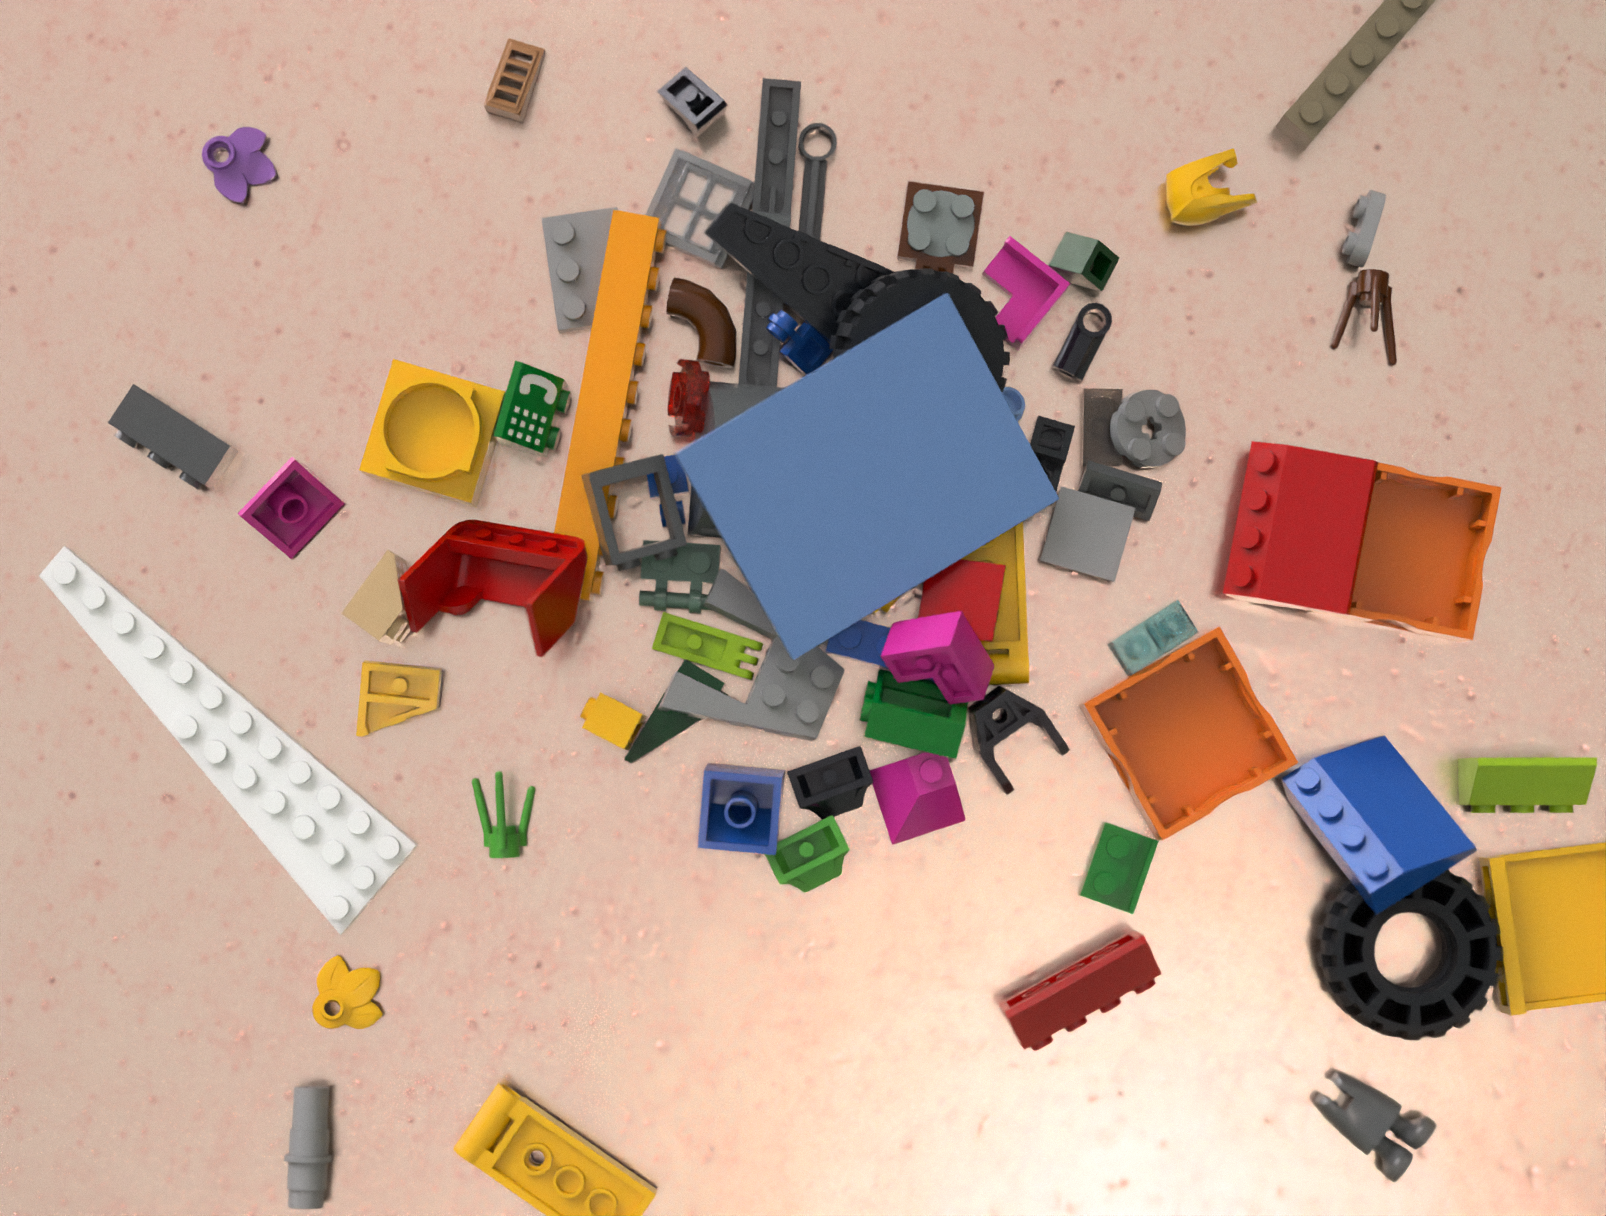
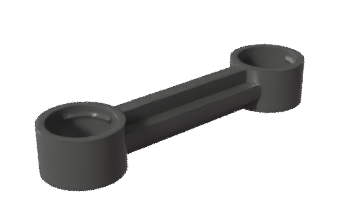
(814, 181)

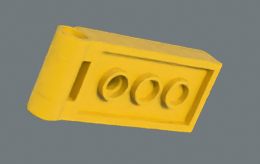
(1010, 639)
(572, 1178)

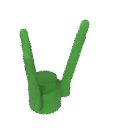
(503, 838)

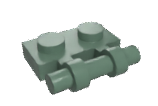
(693, 564)

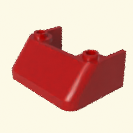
(500, 566)

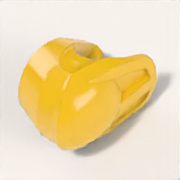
(1194, 199)

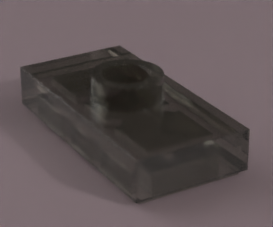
(1097, 412)

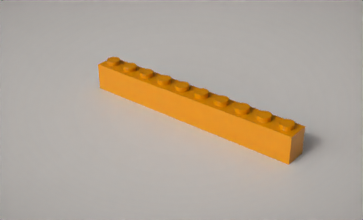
(609, 376)

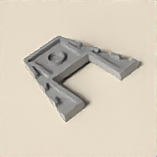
(787, 693)

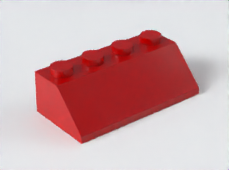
(1080, 990)

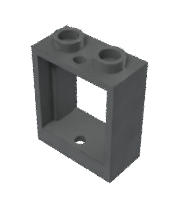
(630, 558)

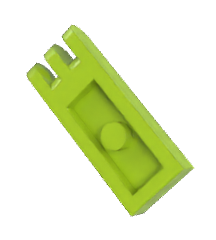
(705, 645)

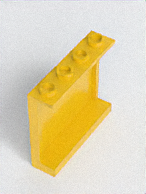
(1549, 925)

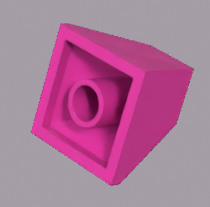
(917, 796)

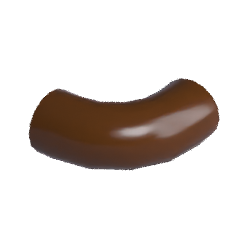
(709, 319)

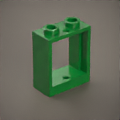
(913, 715)

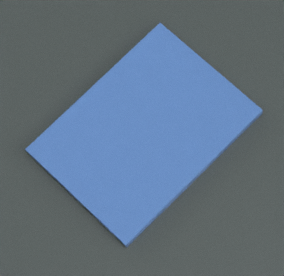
(867, 476)

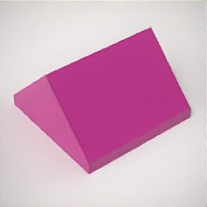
(291, 507)

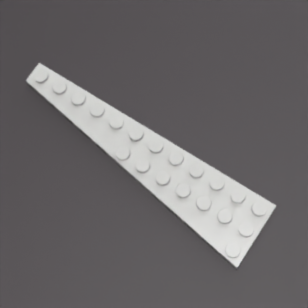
(294, 803)

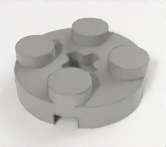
(1168, 424)

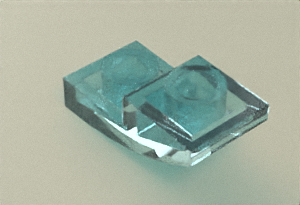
(1153, 638)

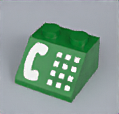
(532, 410)

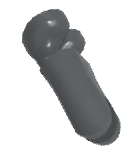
(1369, 1120)

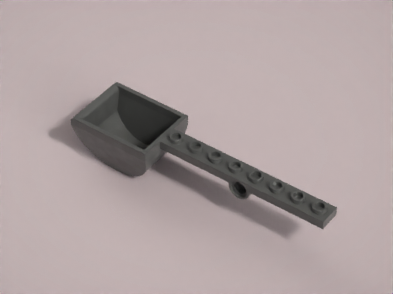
(758, 347)

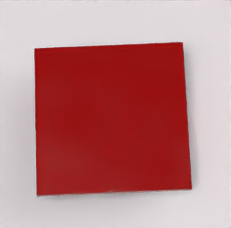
(967, 588)

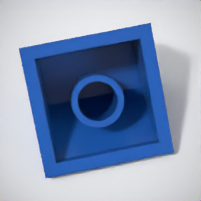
(741, 808)

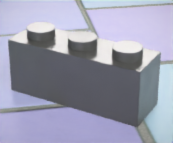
(171, 438)

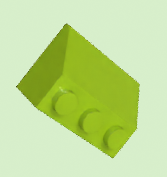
(1525, 783)

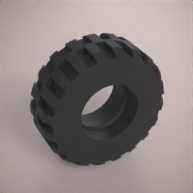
(905, 291)
(1447, 995)

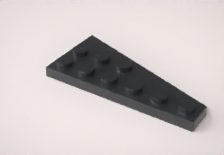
(798, 269)

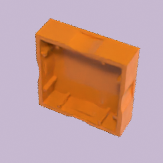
(1424, 554)
(1188, 733)

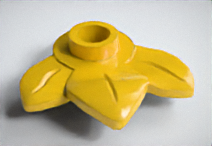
(350, 991)

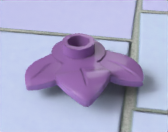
(244, 163)

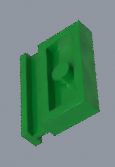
(1118, 868)

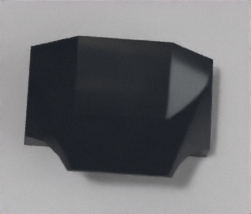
(832, 783)

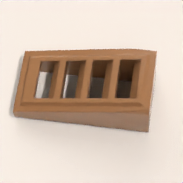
(508, 109)

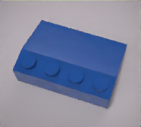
(1376, 820)

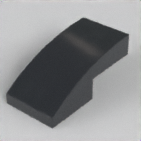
(1051, 445)

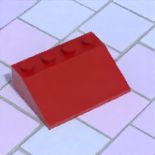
(1300, 528)

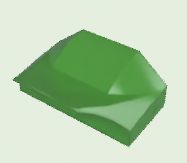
(810, 855)

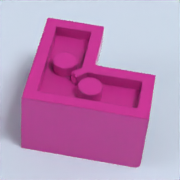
(1031, 286)
(943, 650)

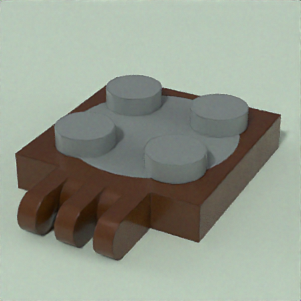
(940, 226)

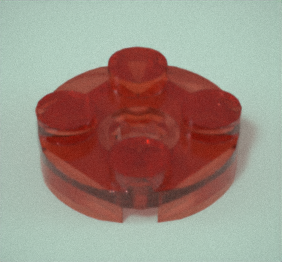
(686, 398)

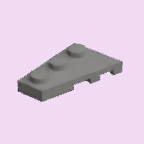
(575, 263)

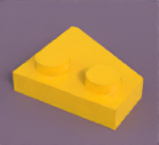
(395, 693)

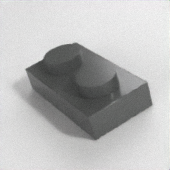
(1121, 488)

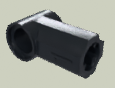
(1082, 344)

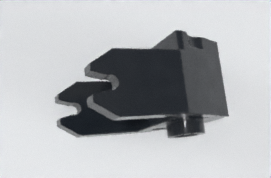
(1014, 715)

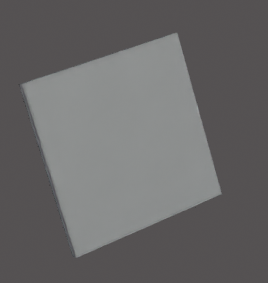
(1087, 534)

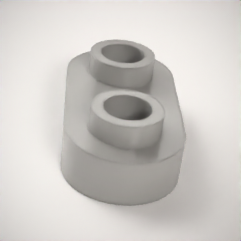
(1359, 243)

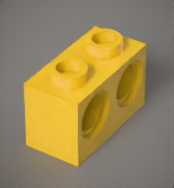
(612, 720)

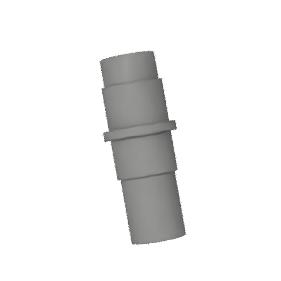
(308, 1148)

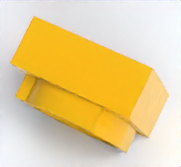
(433, 433)

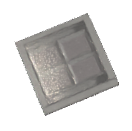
(691, 198)

